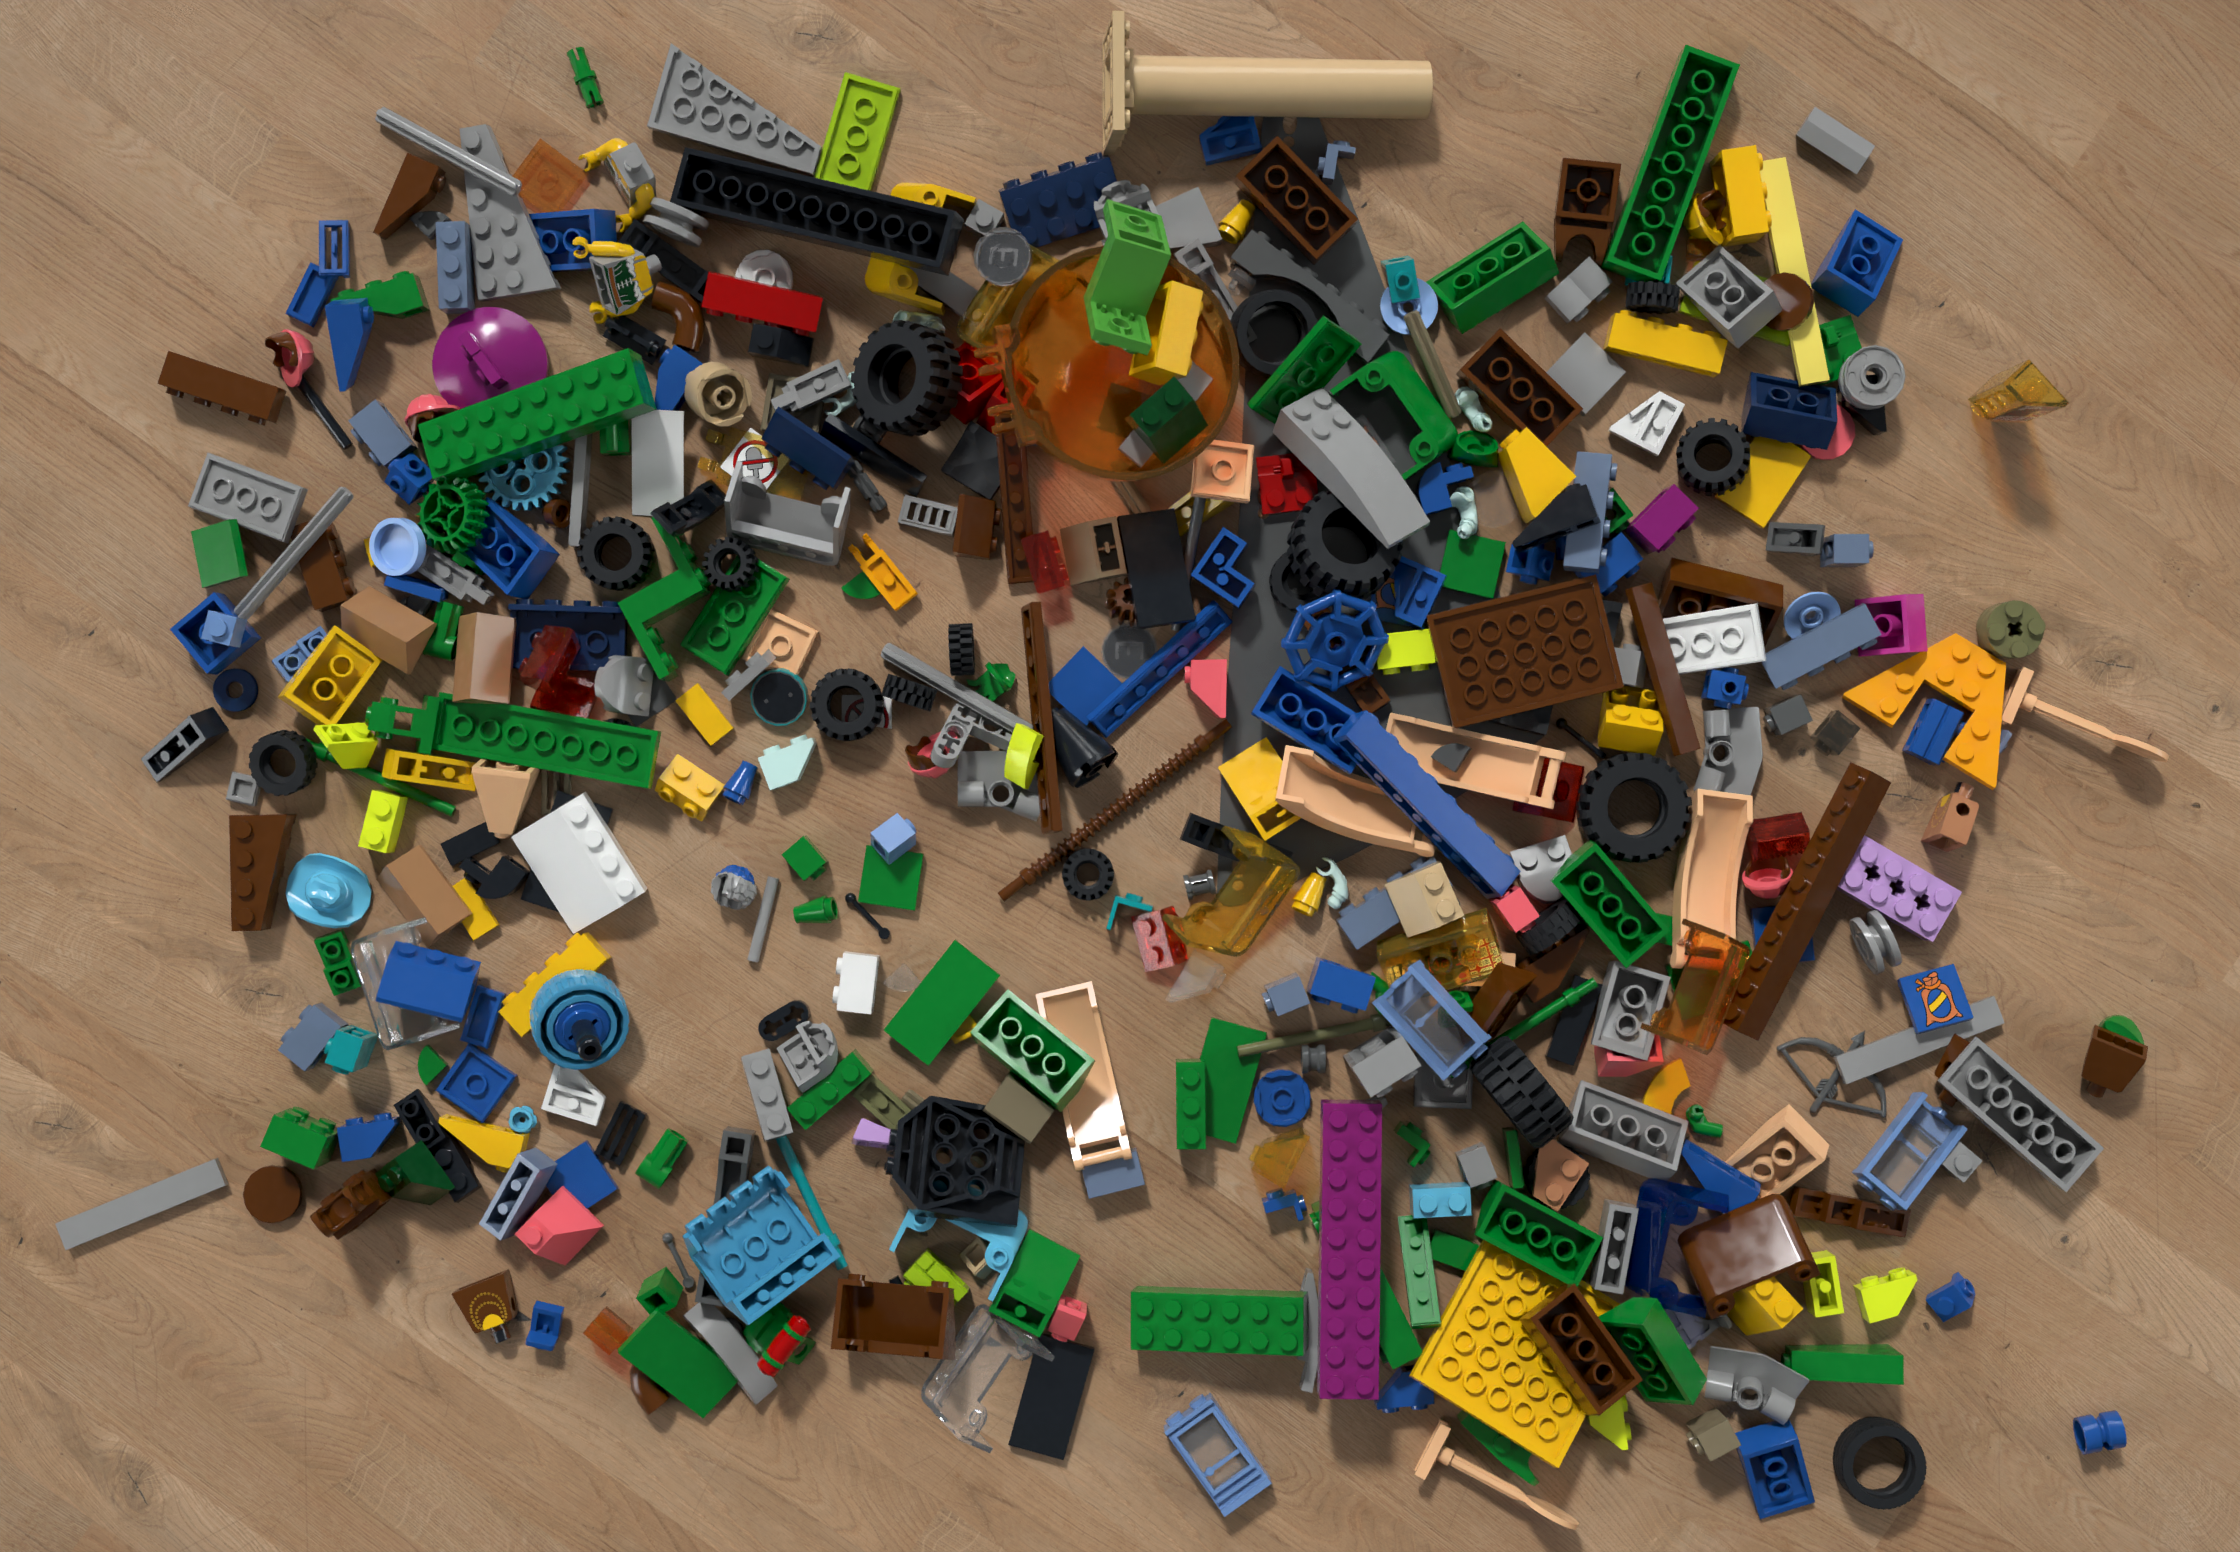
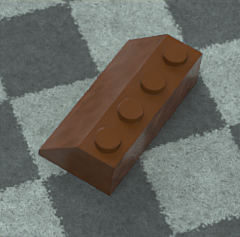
(1700, 588)

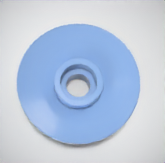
(1394, 314)
(1821, 608)

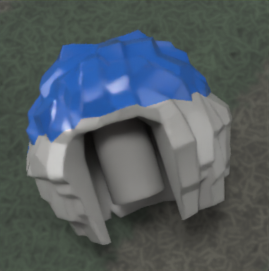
(734, 887)

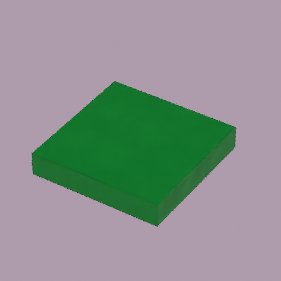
(219, 553)
(1472, 564)
(891, 884)

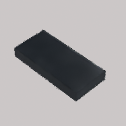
(469, 844)

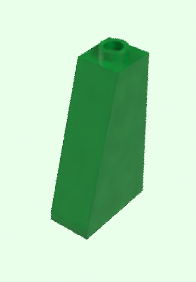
(1846, 1363)

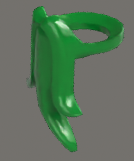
(994, 681)

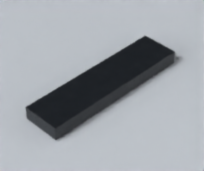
(873, 455)

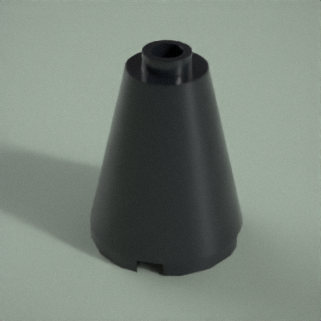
(1079, 748)

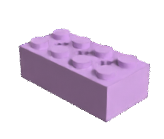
(1911, 882)

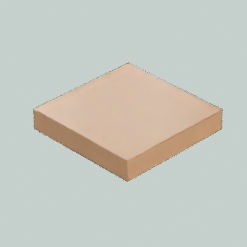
(1223, 472)
(785, 639)

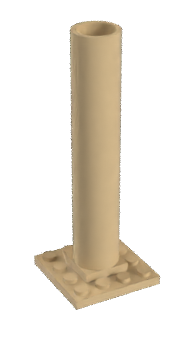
(1253, 86)

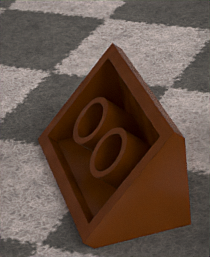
(1500, 997)

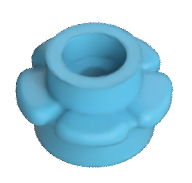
(522, 1127)

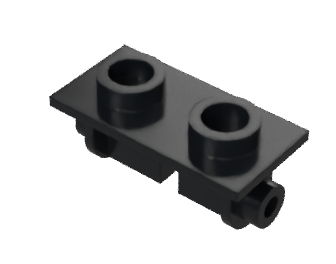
(635, 337)

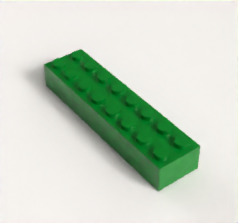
(1670, 165)
(537, 416)

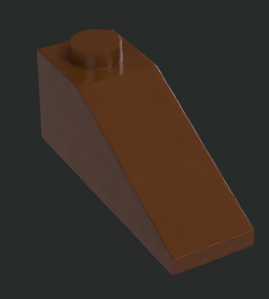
(412, 191)

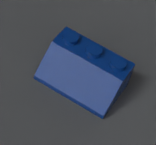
(428, 981)

